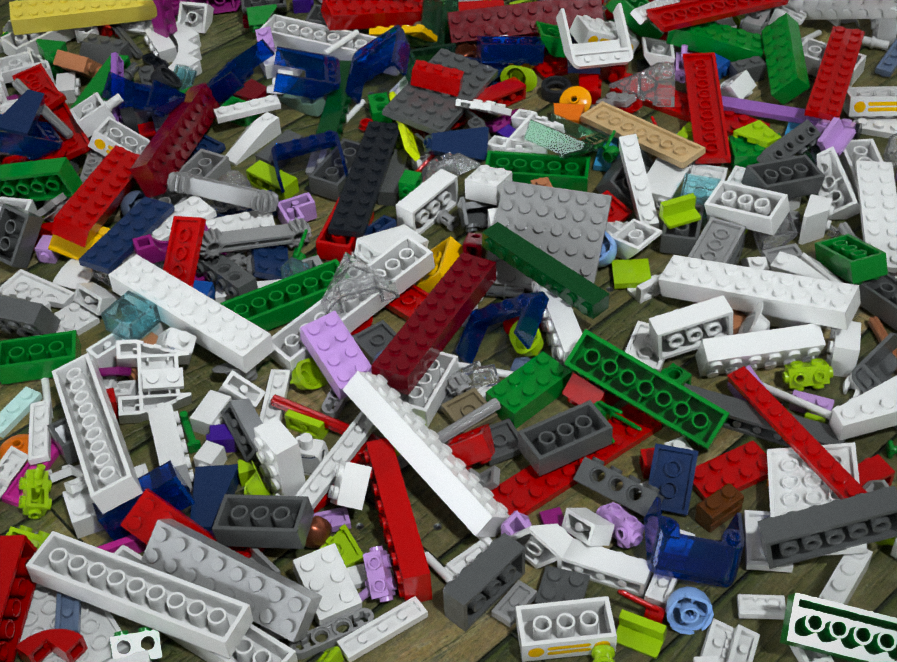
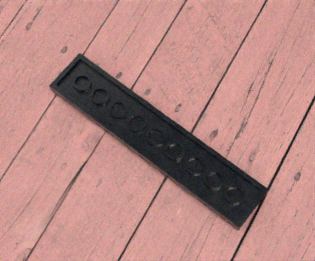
(365, 180)

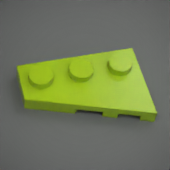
(346, 546)

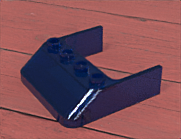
(375, 57)
(233, 74)
(320, 78)
(41, 143)
(303, 146)
(527, 306)

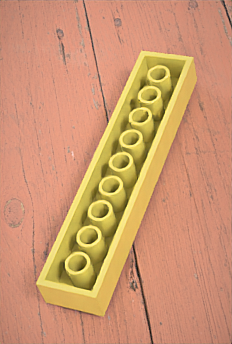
(55, 15)

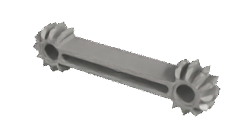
(222, 191)
(216, 241)

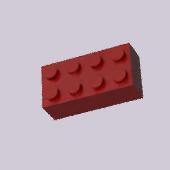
(335, 246)

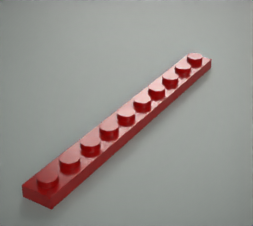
(795, 434)

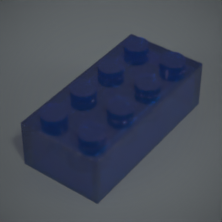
(510, 50)
(164, 482)

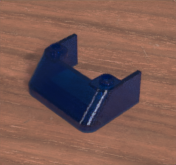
(156, 98)
(691, 556)

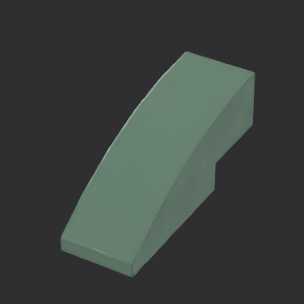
(304, 104)

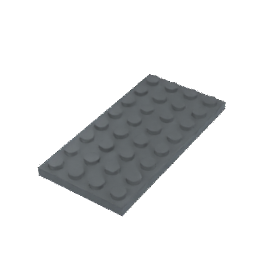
(435, 110)

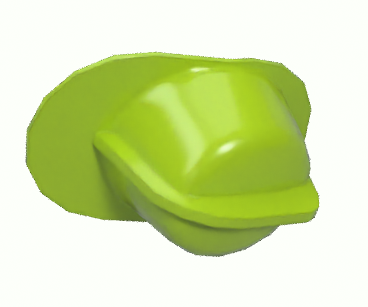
(524, 74)
(535, 348)
(308, 375)
(255, 485)

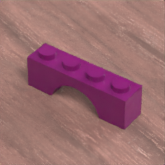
(164, 22)
(151, 248)

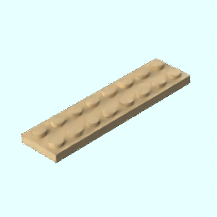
(650, 136)

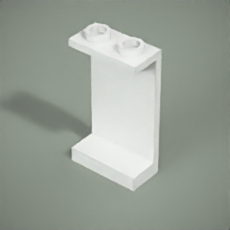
(665, 179)
(375, 244)

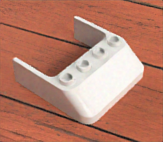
(597, 53)

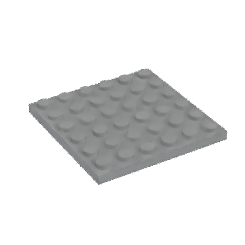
(557, 221)

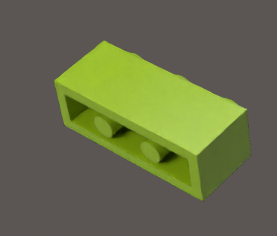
(264, 177)

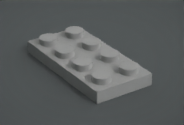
(718, 241)

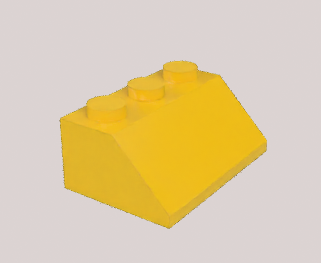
(71, 249)
(444, 256)

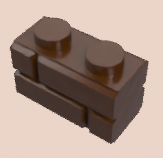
(719, 507)

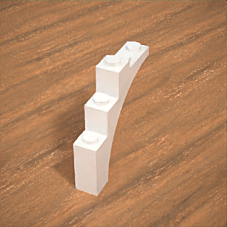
(188, 47)

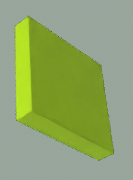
(630, 272)

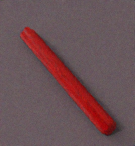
(329, 422)

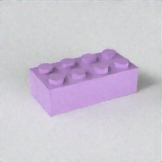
(334, 351)

